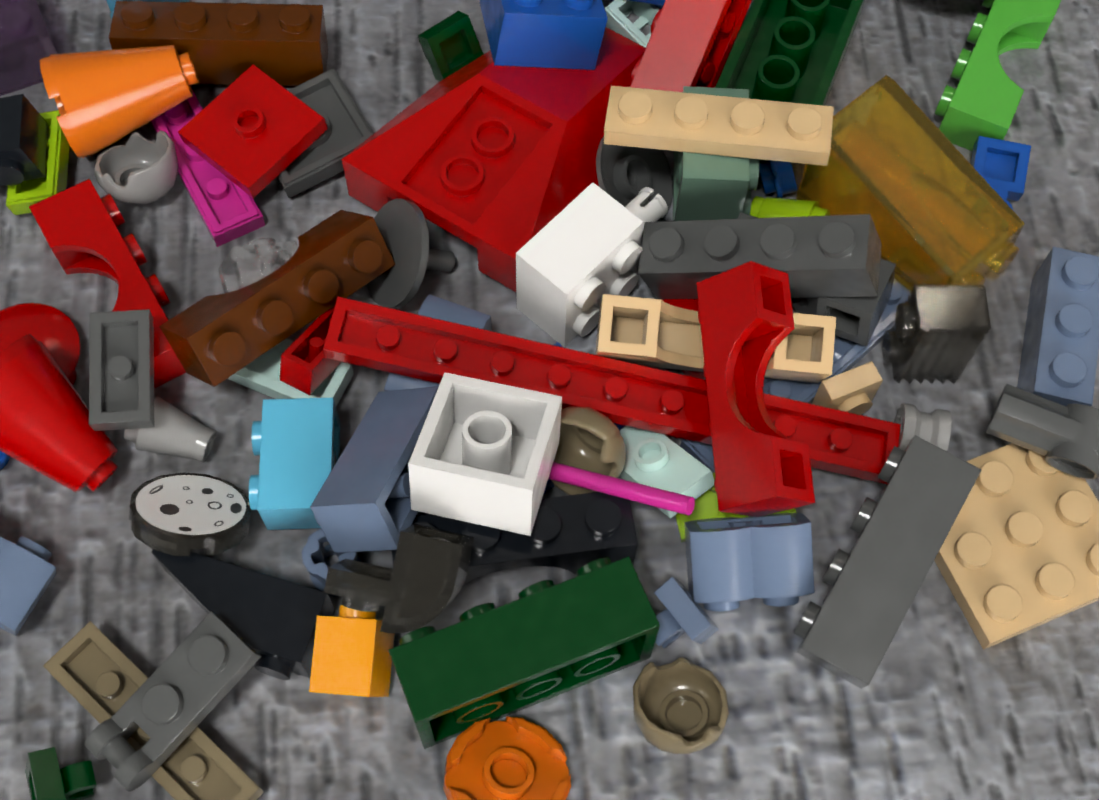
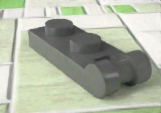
(173, 700)

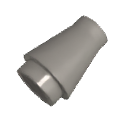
(173, 434)

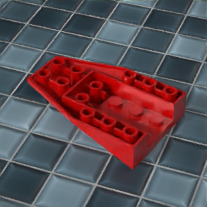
(495, 150)

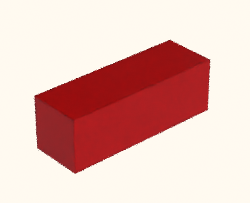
(304, 361)

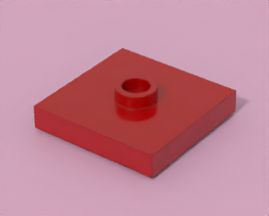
(253, 130)

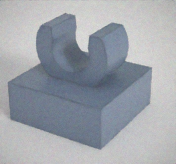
(681, 615)

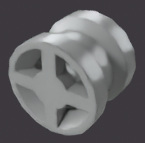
(931, 427)

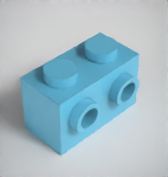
(296, 452)

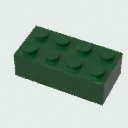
(791, 49)
(525, 649)

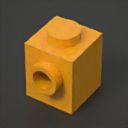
(351, 655)

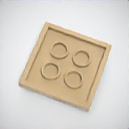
(1021, 545)

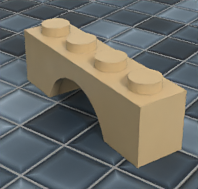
(670, 337)

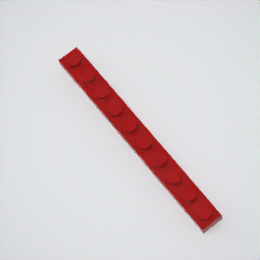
(618, 389)

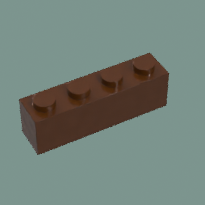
(229, 37)

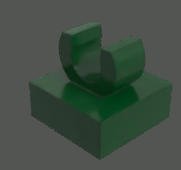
(450, 45)
(50, 782)

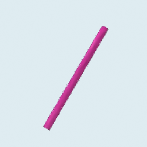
(622, 488)

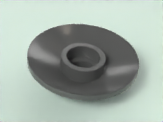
(626, 170)

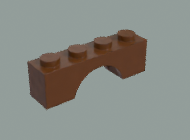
(239, 326)

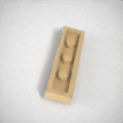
(719, 125)

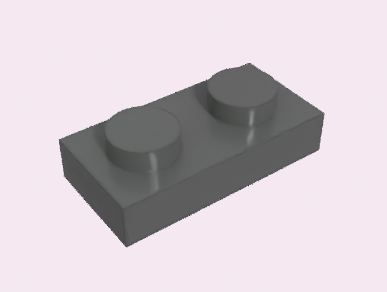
(121, 370)

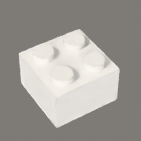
(485, 453)

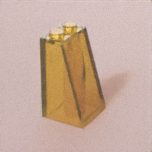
(921, 192)

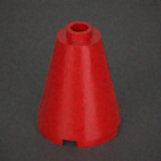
(48, 421)

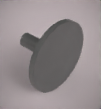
(407, 240)

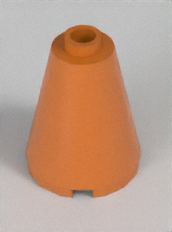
(114, 91)

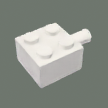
(580, 257)

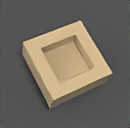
(850, 390)

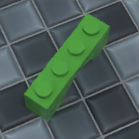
(985, 94)

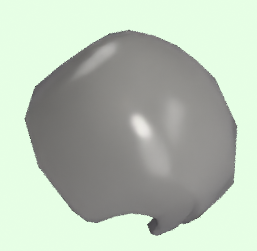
(139, 169)

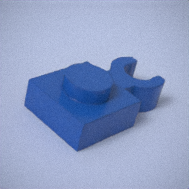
(1002, 166)

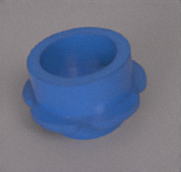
(777, 177)

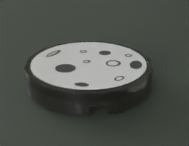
(189, 513)

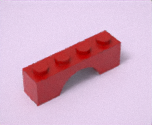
(86, 240)
(742, 323)

